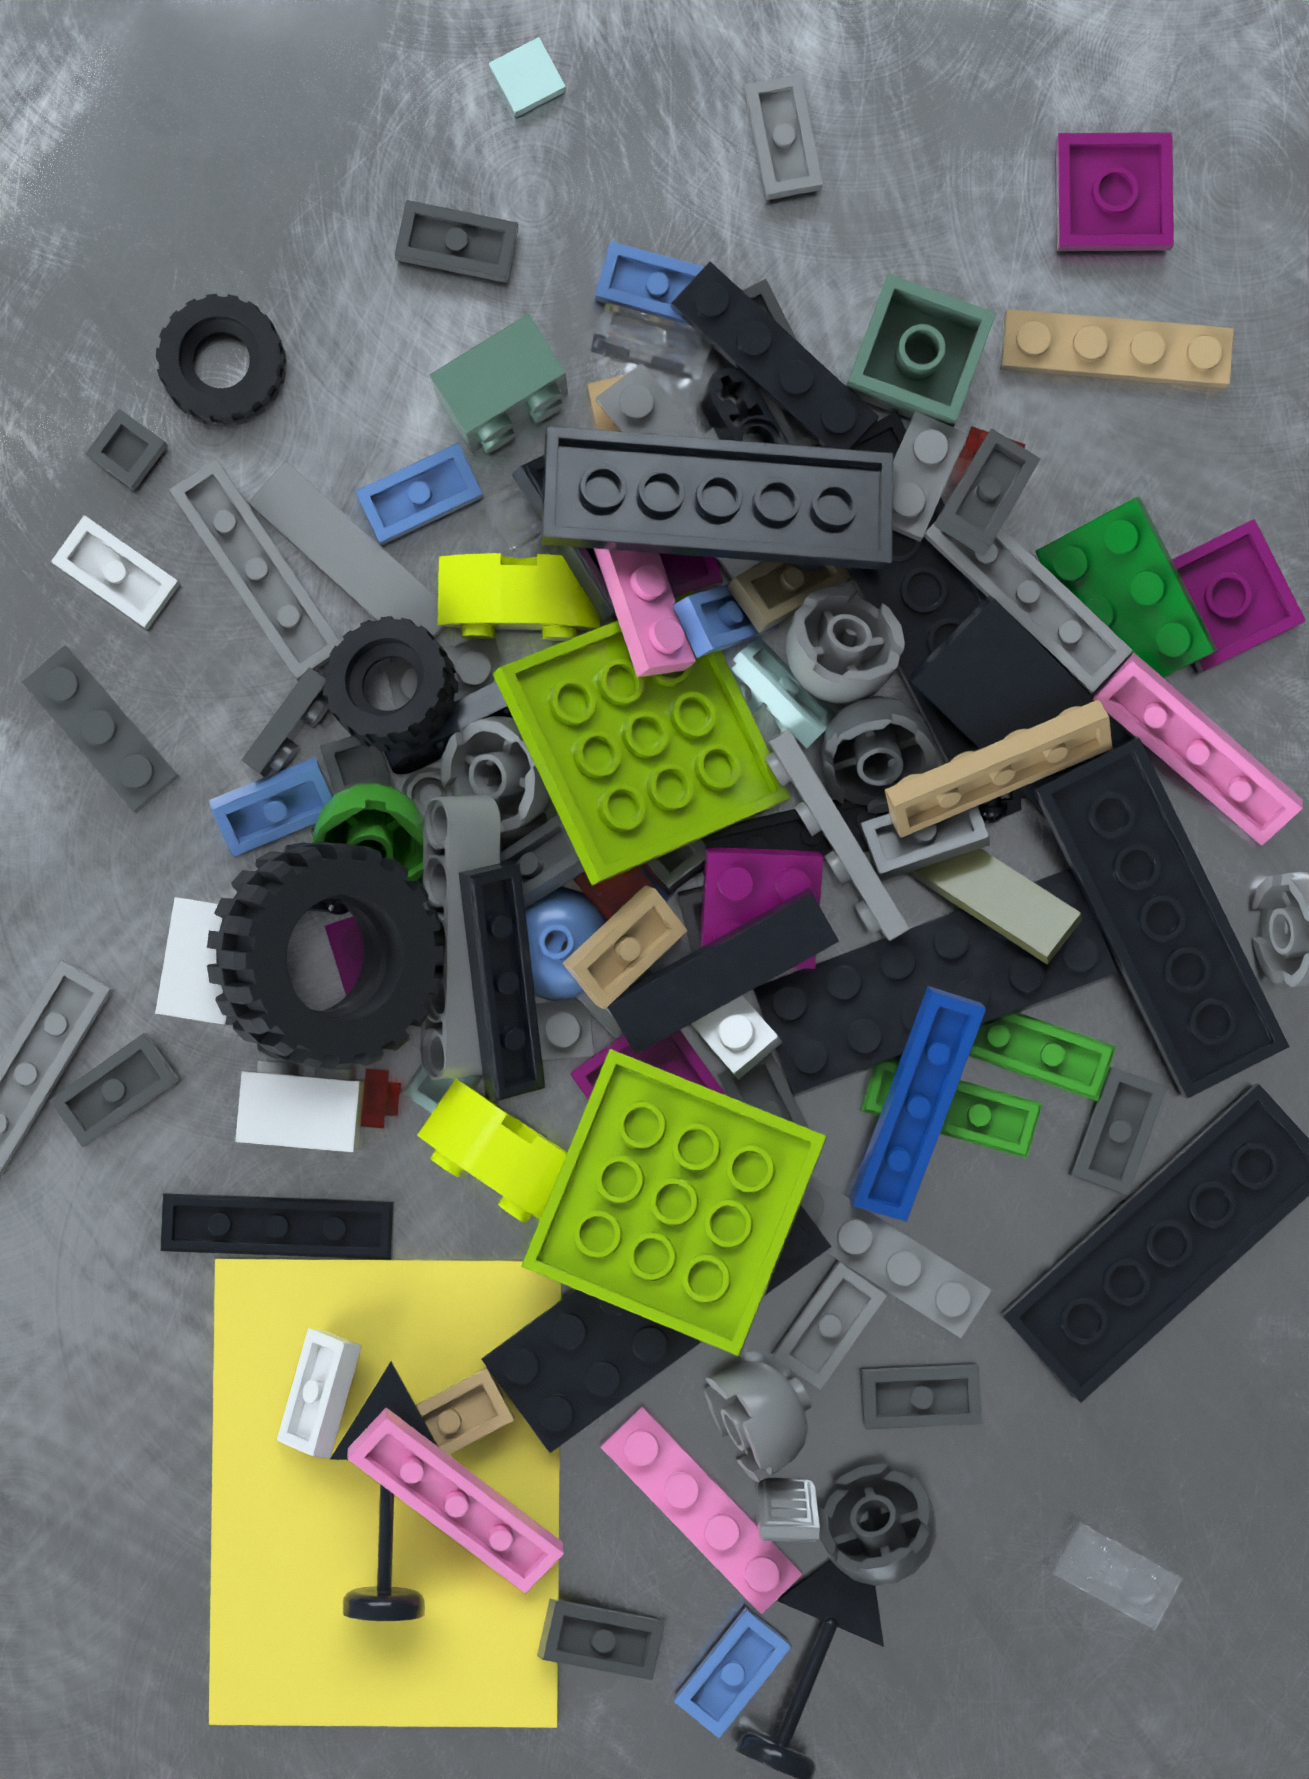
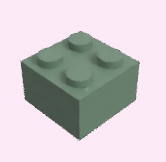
(920, 351)
(501, 385)

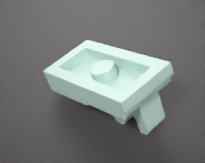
(777, 687)

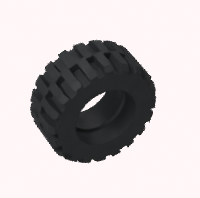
(394, 970)

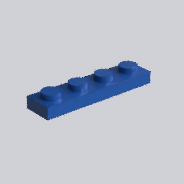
(917, 1103)

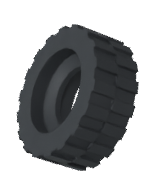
(214, 316)
(367, 647)

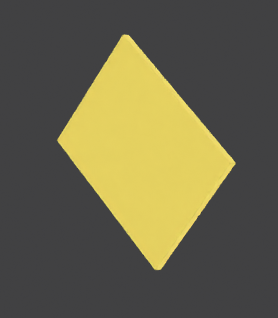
(306, 1528)

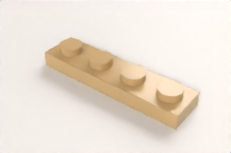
(1117, 348)
(999, 768)

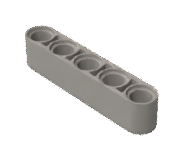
(457, 837)

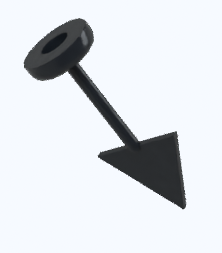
(383, 1600)
(840, 1604)

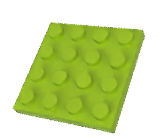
(637, 757)
(674, 1202)

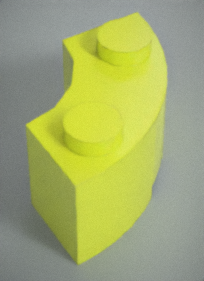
(512, 594)
(494, 1148)

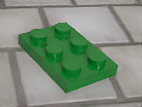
(1132, 586)

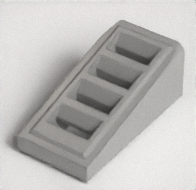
(787, 1510)

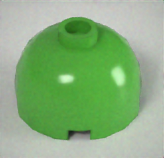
(377, 819)

